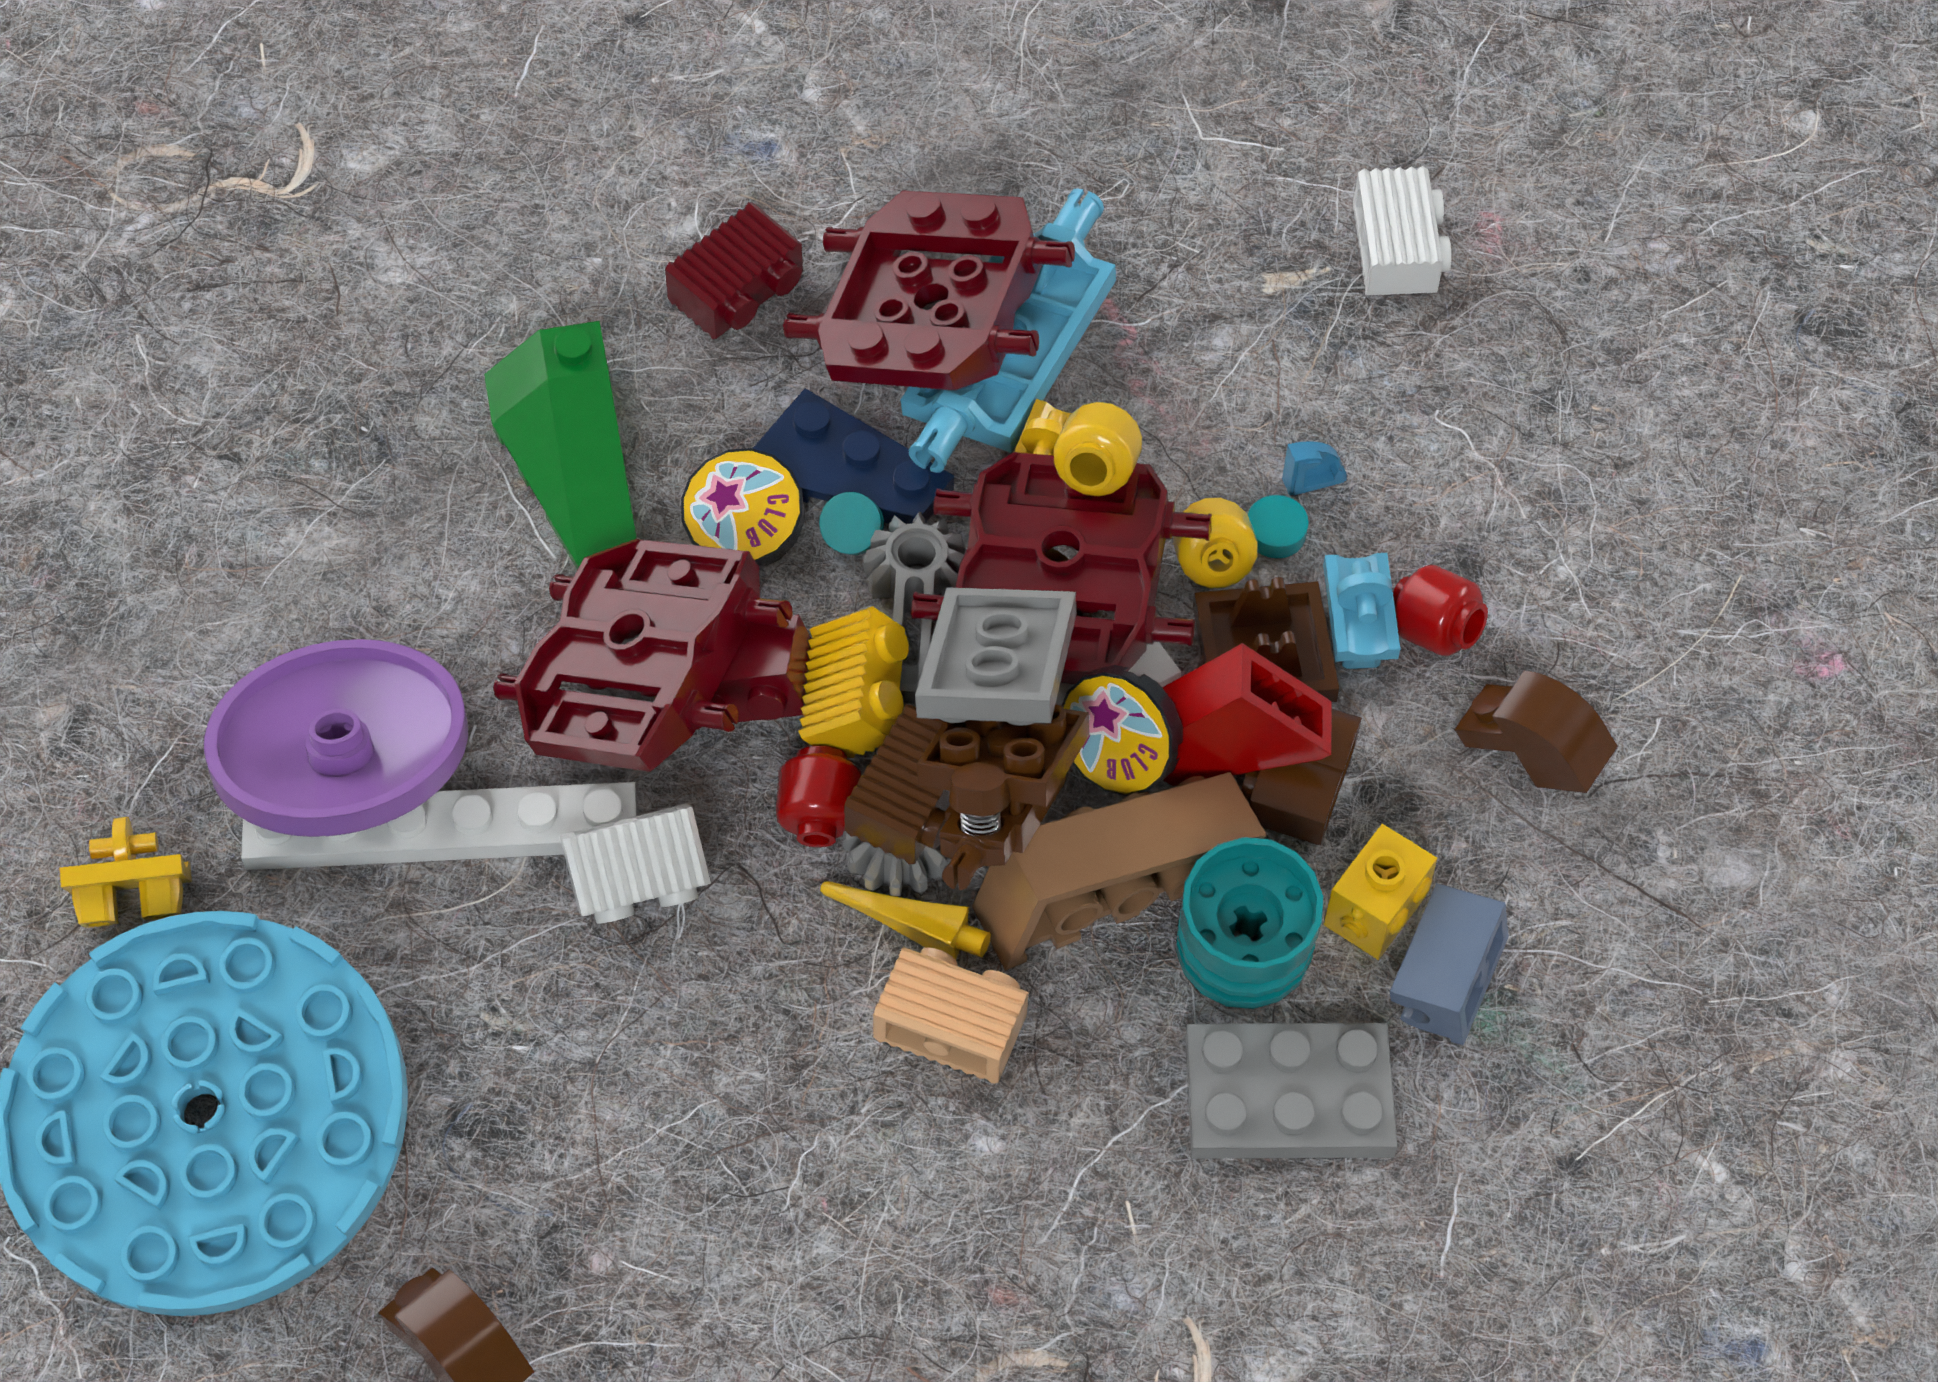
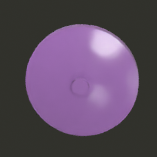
(336, 737)

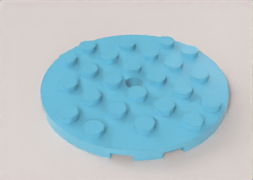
(281, 1171)

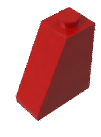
(1246, 717)

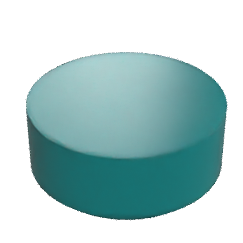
(850, 522)
(1278, 525)

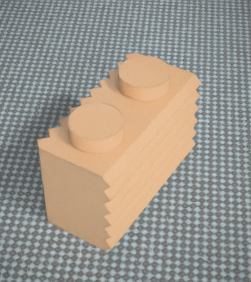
(951, 1013)

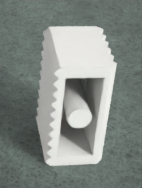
(1399, 231)
(636, 862)

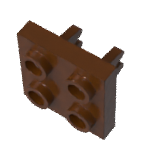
(1275, 621)

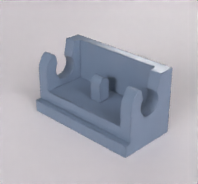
(1450, 962)

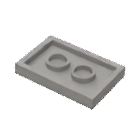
(996, 656)
(1290, 1091)

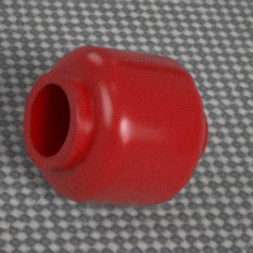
(1439, 610)
(814, 794)

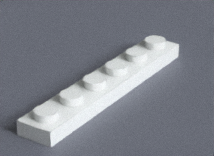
(454, 828)

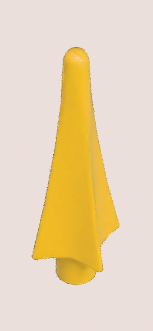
(924, 922)

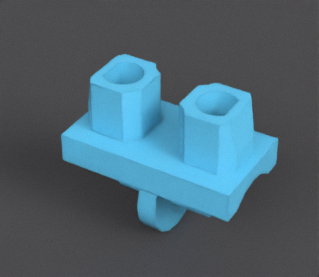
(1361, 610)

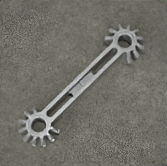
(891, 578)

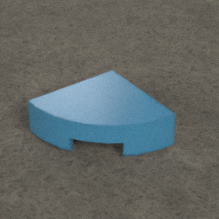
(1311, 467)

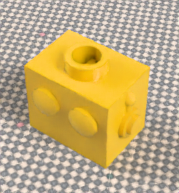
(1380, 891)

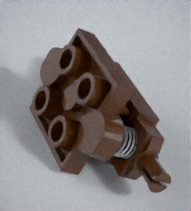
(998, 785)

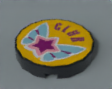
(744, 504)
(1130, 730)

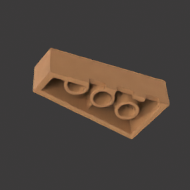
(1108, 863)

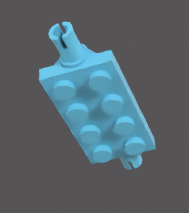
(1060, 312)

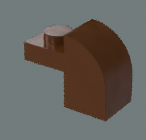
(1546, 726)
(454, 1331)

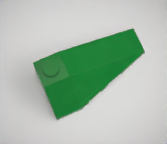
(561, 427)

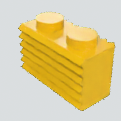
(853, 681)

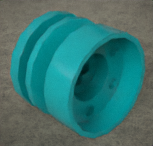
(1262, 893)

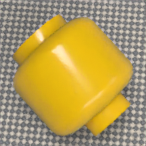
(1097, 449)
(1228, 553)

